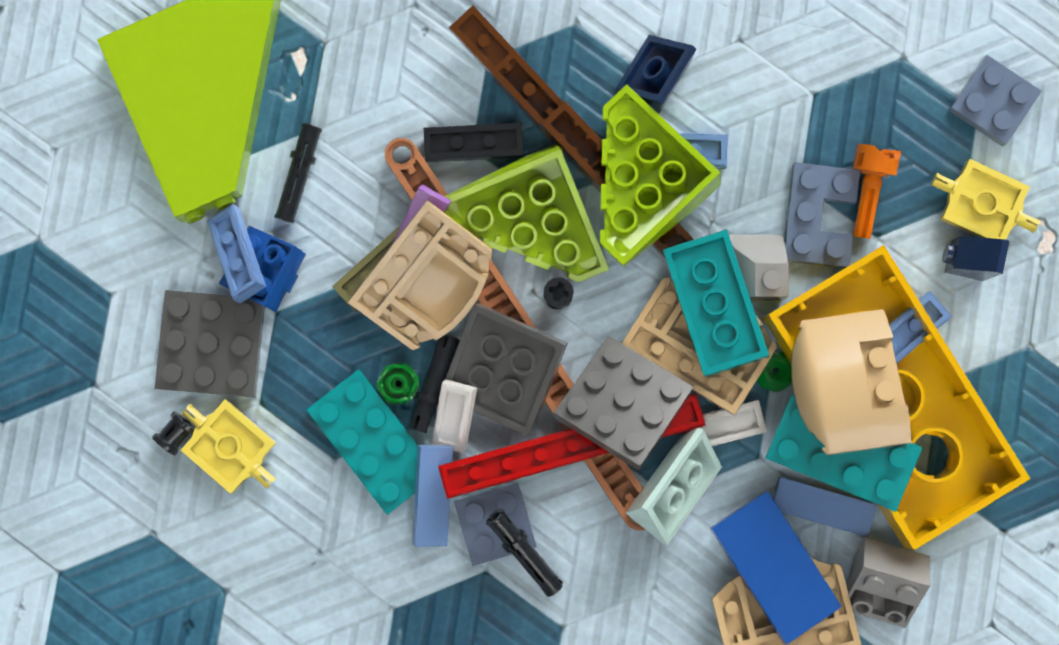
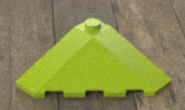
(649, 176)
(534, 213)

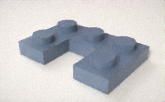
(808, 191)

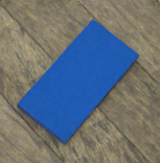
(775, 567)

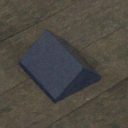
(657, 70)

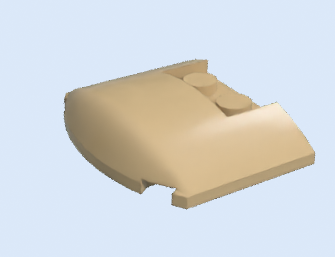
(425, 279)
(665, 340)
(849, 383)
(744, 623)

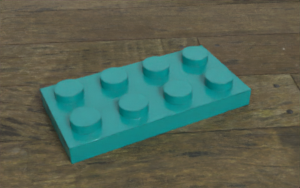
(715, 303)
(369, 439)
(871, 474)

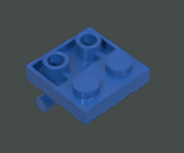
(278, 265)

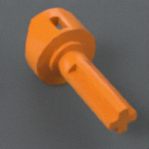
(874, 165)

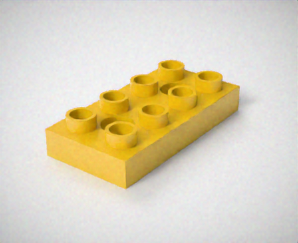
(937, 396)

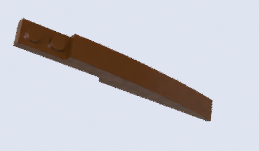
(541, 105)

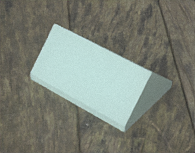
(676, 486)

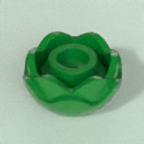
(779, 381)
(387, 383)

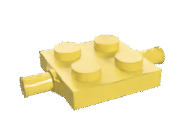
(984, 202)
(228, 446)

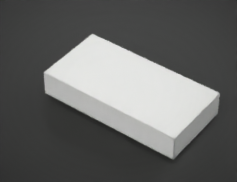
(454, 415)
(726, 427)

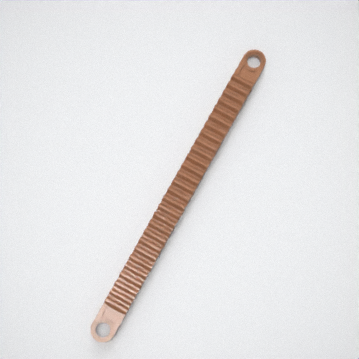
(610, 471)

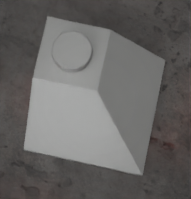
(763, 265)

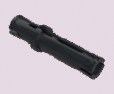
(308, 135)
(429, 394)
(516, 542)

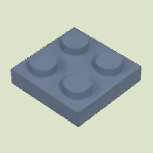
(995, 100)
(473, 512)

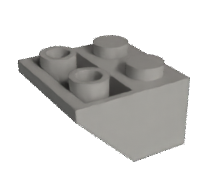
(887, 581)

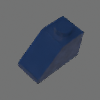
(975, 257)

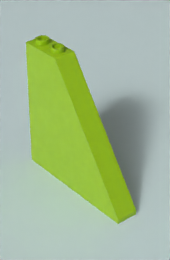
(196, 94)

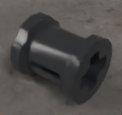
(553, 284)
(174, 433)

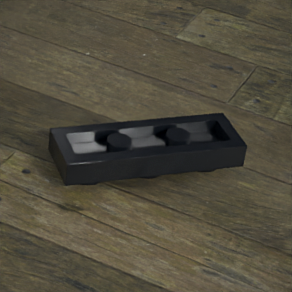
(473, 142)

